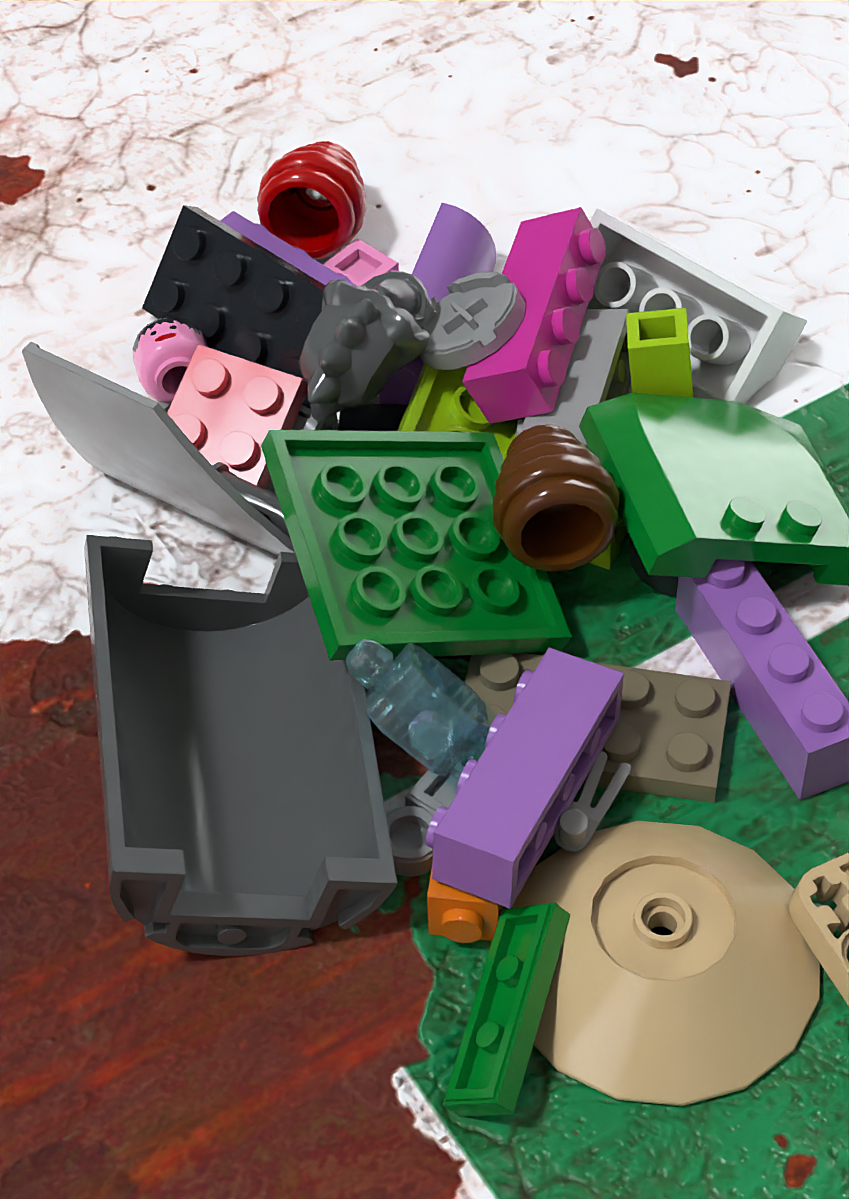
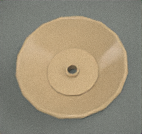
(678, 1010)

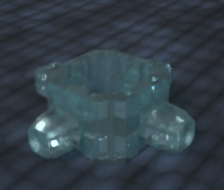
(421, 705)

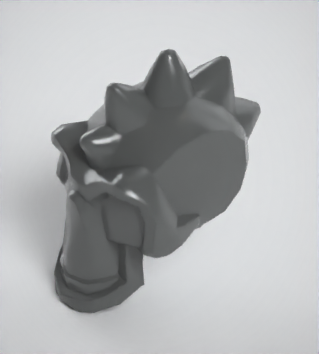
(362, 340)

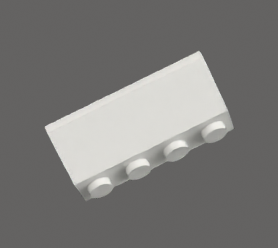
(733, 332)

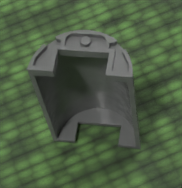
(230, 761)

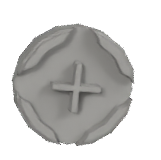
(472, 320)

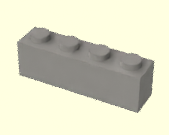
(594, 374)

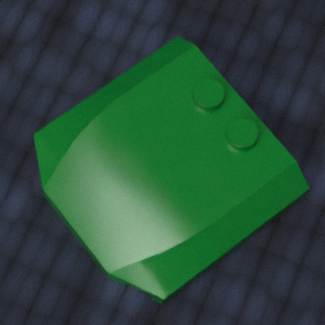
(718, 484)

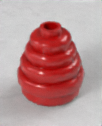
(313, 198)

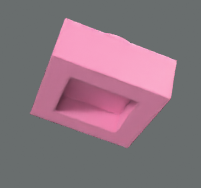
(361, 262)

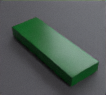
(507, 1011)

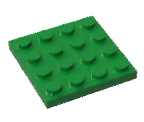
(406, 543)

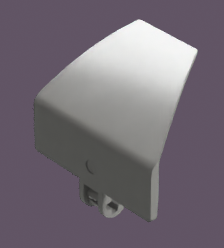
(146, 449)

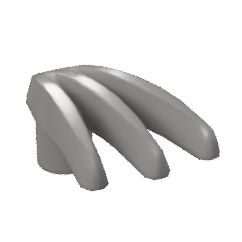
(581, 820)

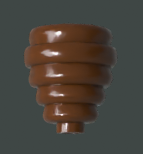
(554, 500)

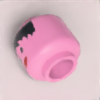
(163, 355)

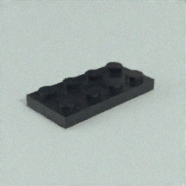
(235, 293)

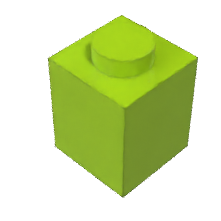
(659, 352)

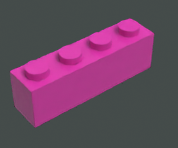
(555, 271)

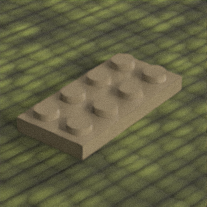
(665, 730)

